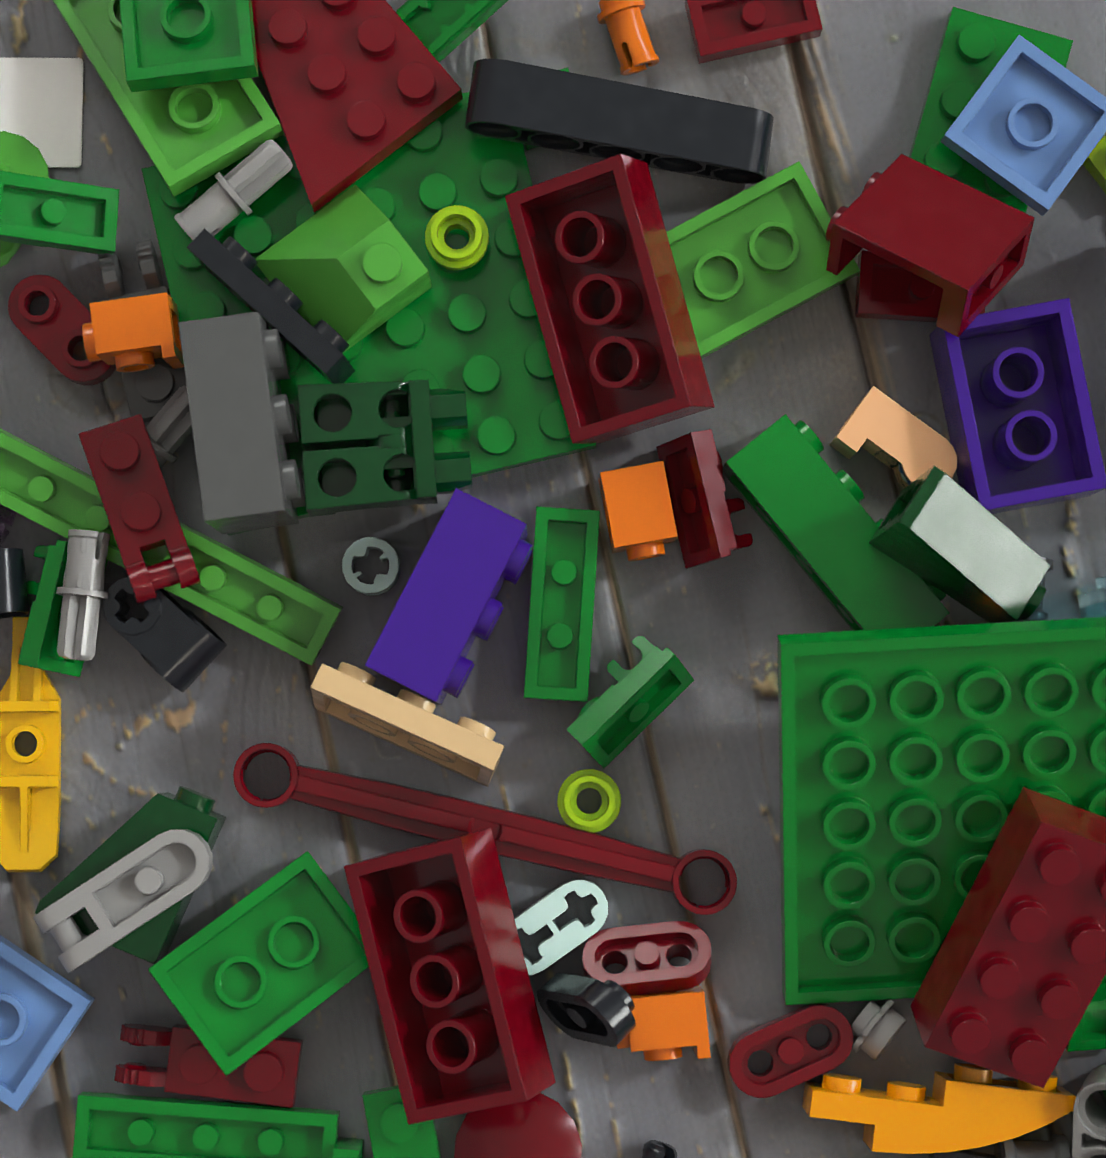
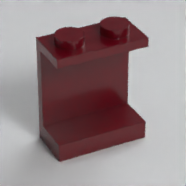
(937, 232)

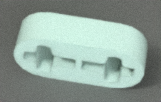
(570, 934)

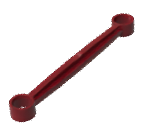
(514, 833)

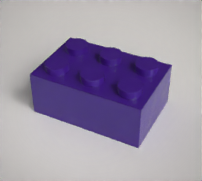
(1019, 408)
(451, 598)

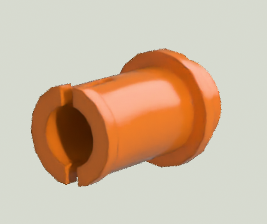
(628, 34)

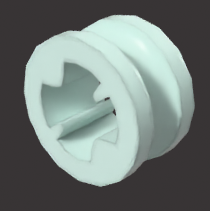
(360, 550)

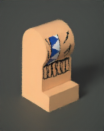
(894, 439)

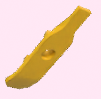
(30, 783)

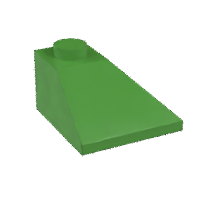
(347, 267)

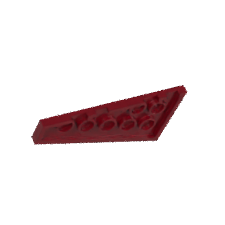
(346, 85)

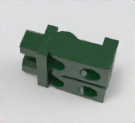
(399, 453)

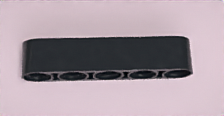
(616, 118)

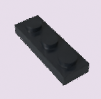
(276, 303)

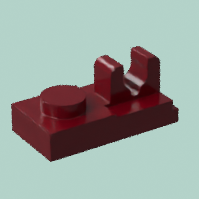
(699, 499)

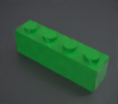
(829, 531)

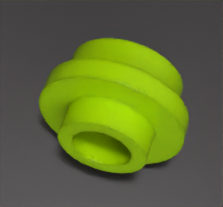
(456, 218)
(609, 806)

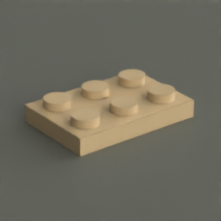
(407, 722)

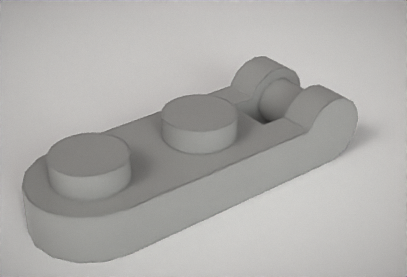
(128, 894)

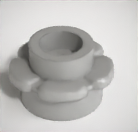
(876, 1028)

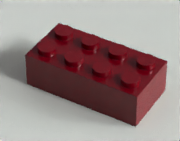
(609, 300)
(1022, 945)
(450, 977)

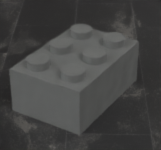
(242, 422)

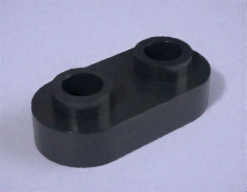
(588, 1008)

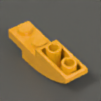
(964, 1112)

